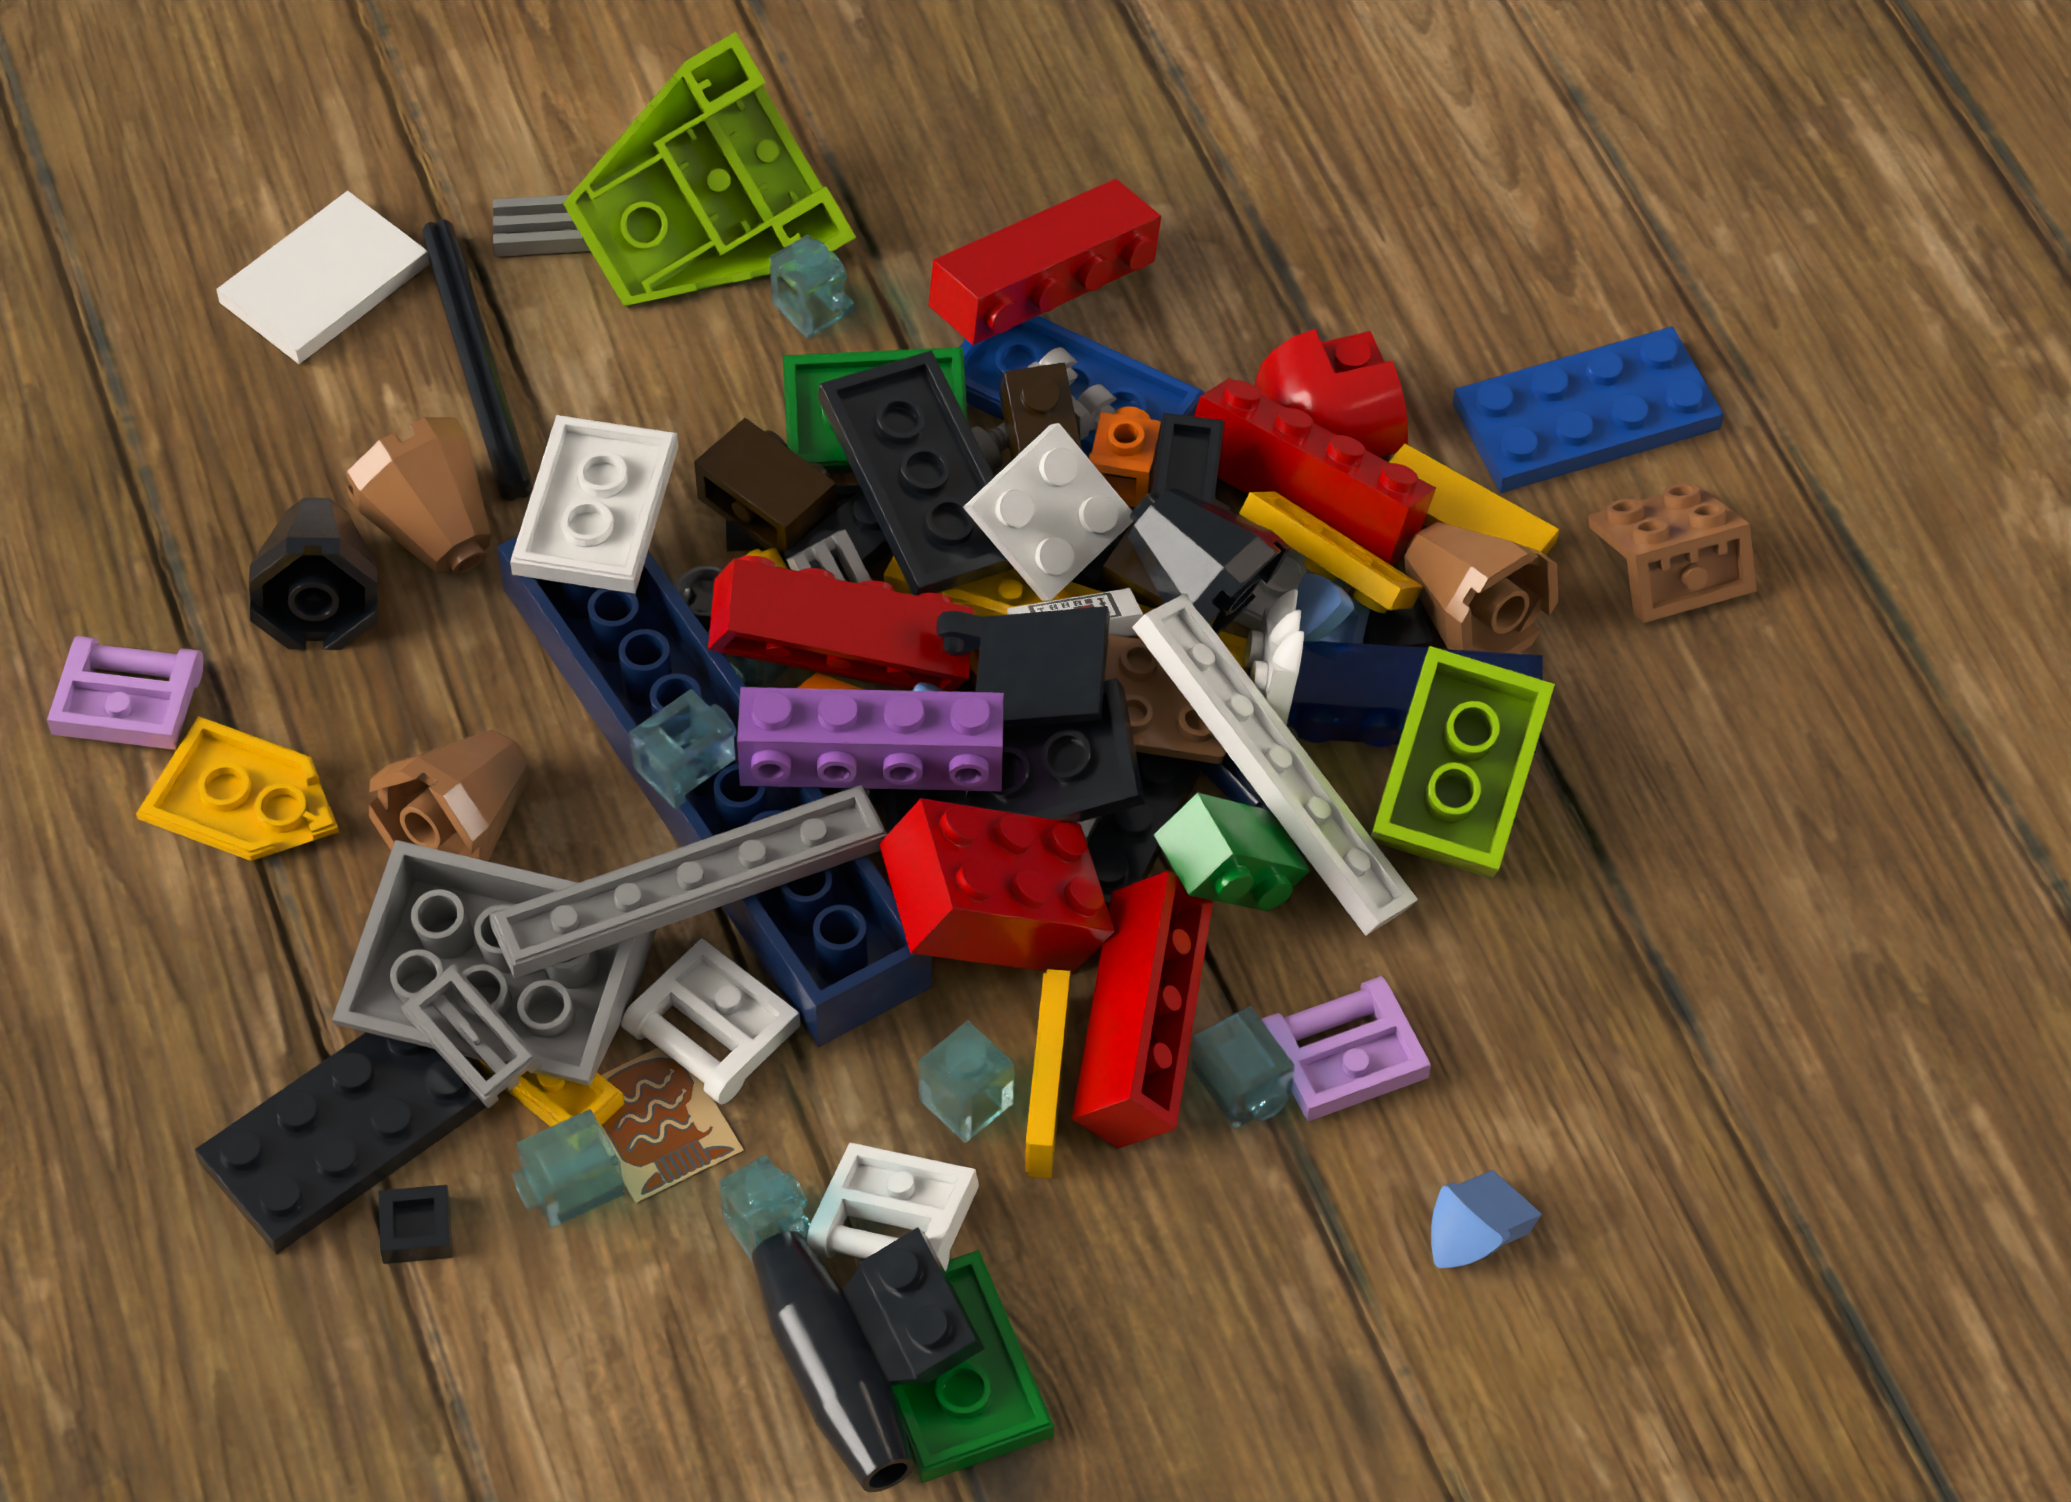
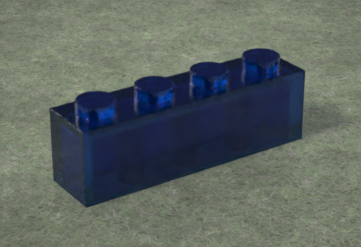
(1367, 688)

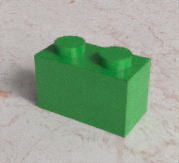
(1232, 853)

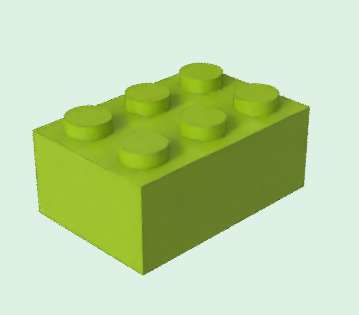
(1462, 762)

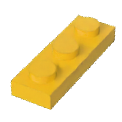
(1332, 553)

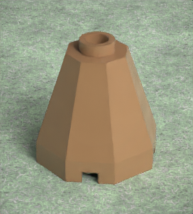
(425, 494)
(1481, 587)
(451, 795)

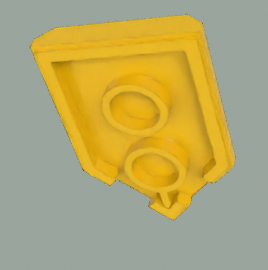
(239, 794)

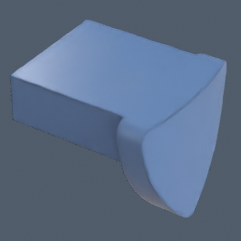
(1329, 612)
(1478, 1219)

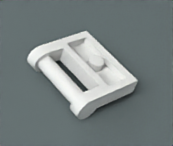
(725, 1005)
(894, 1192)

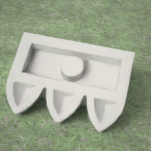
(1276, 653)

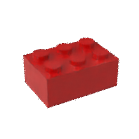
(995, 887)

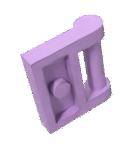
(124, 706)
(1355, 1062)

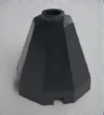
(1204, 553)
(314, 578)

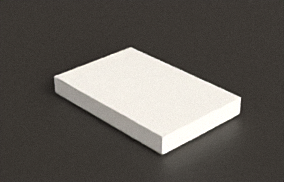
(323, 277)
(595, 504)

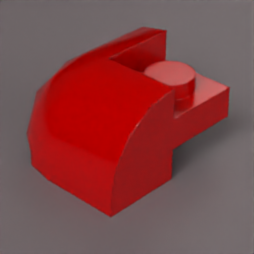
(1340, 387)

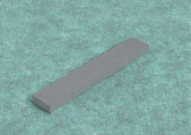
(687, 881)

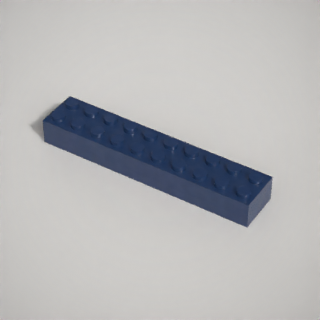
(823, 938)

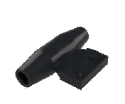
(853, 1344)

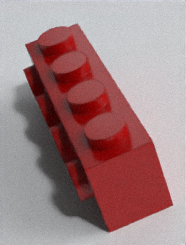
(1044, 261)
(1317, 470)
(833, 625)
(1143, 1012)

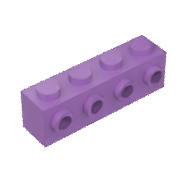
(870, 739)

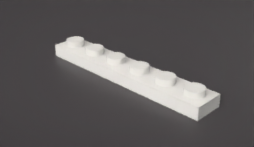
(1275, 764)

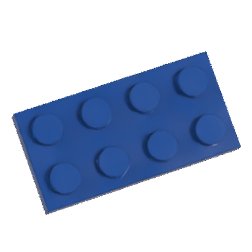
(1587, 409)

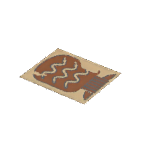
(665, 1125)

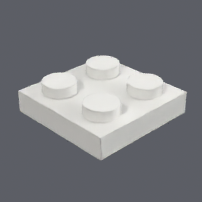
(1050, 512)

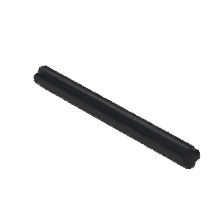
(477, 361)

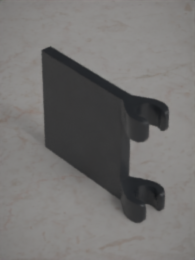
(1041, 661)

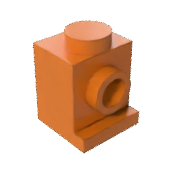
(1127, 447)

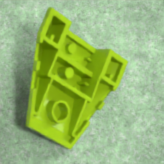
(702, 185)

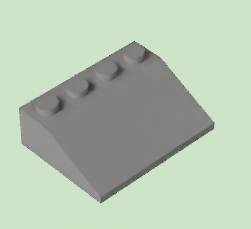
(436, 915)

